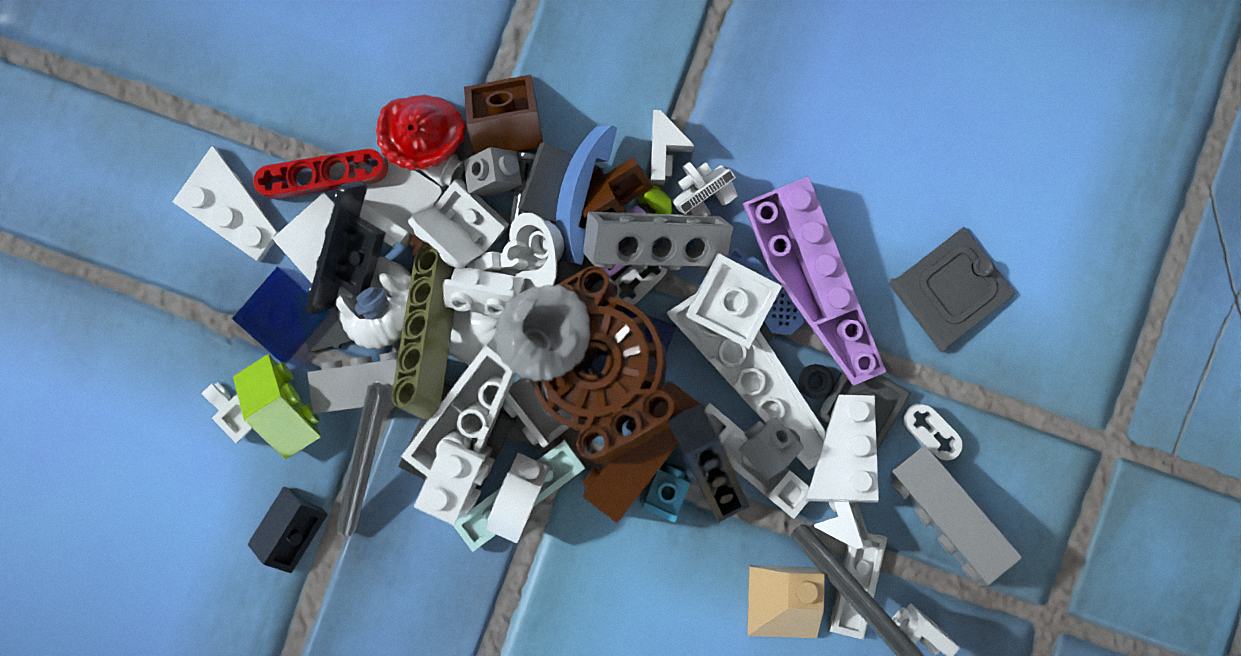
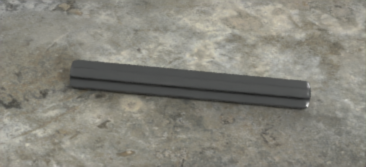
(362, 458)
(854, 592)

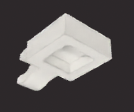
(501, 263)
(229, 414)

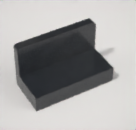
(286, 531)

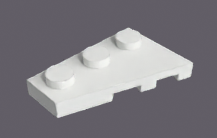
(224, 205)
(848, 455)

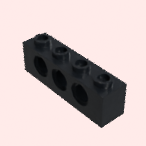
(708, 462)

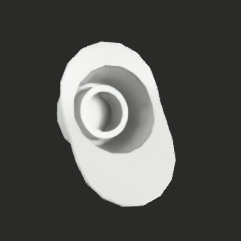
(543, 249)

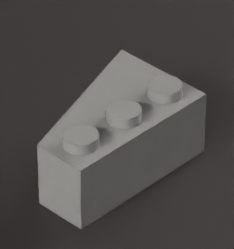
(346, 387)

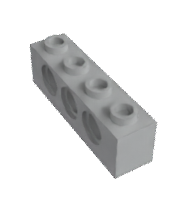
(607, 229)

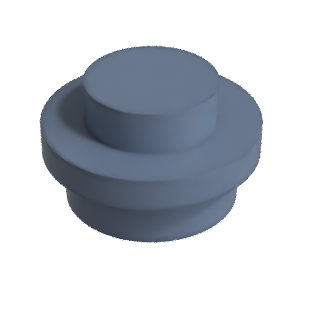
(371, 302)

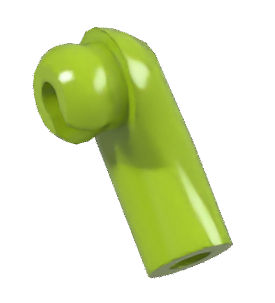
(657, 200)

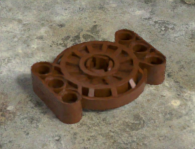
(629, 380)

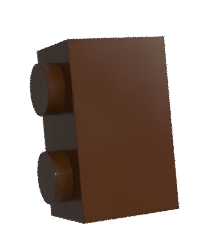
(503, 115)

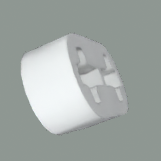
(643, 287)
(938, 425)

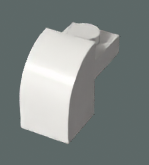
(517, 498)

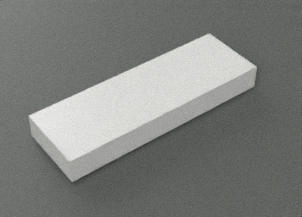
(865, 567)

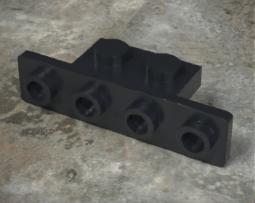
(348, 250)

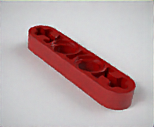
(320, 170)

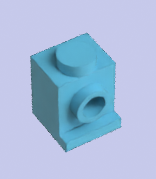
(661, 506)

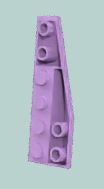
(812, 274)

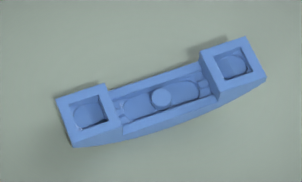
(574, 188)

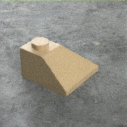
(785, 601)

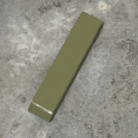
(424, 337)

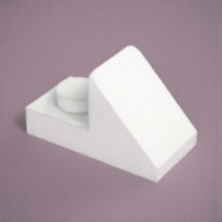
(665, 138)
(848, 526)

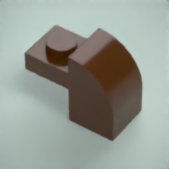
(616, 188)

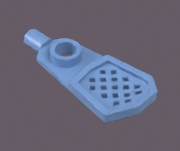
(772, 323)

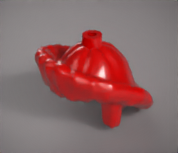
(419, 131)

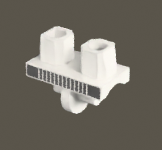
(716, 182)

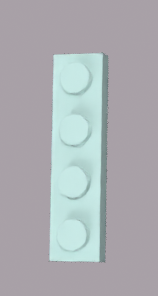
(563, 466)

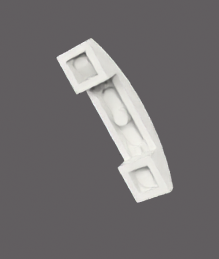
(783, 489)

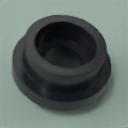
(827, 381)

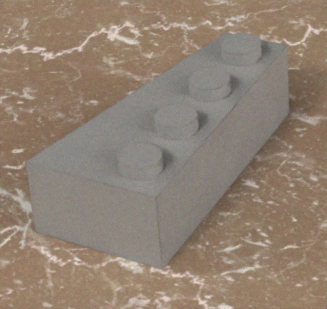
(954, 517)

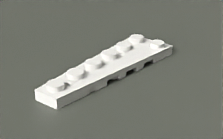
(758, 379)

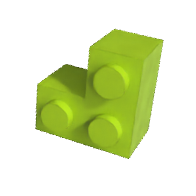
(274, 407)

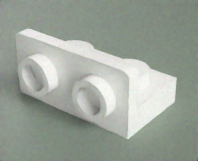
(481, 290)
(919, 626)

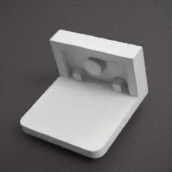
(395, 200)
(459, 226)
(453, 482)

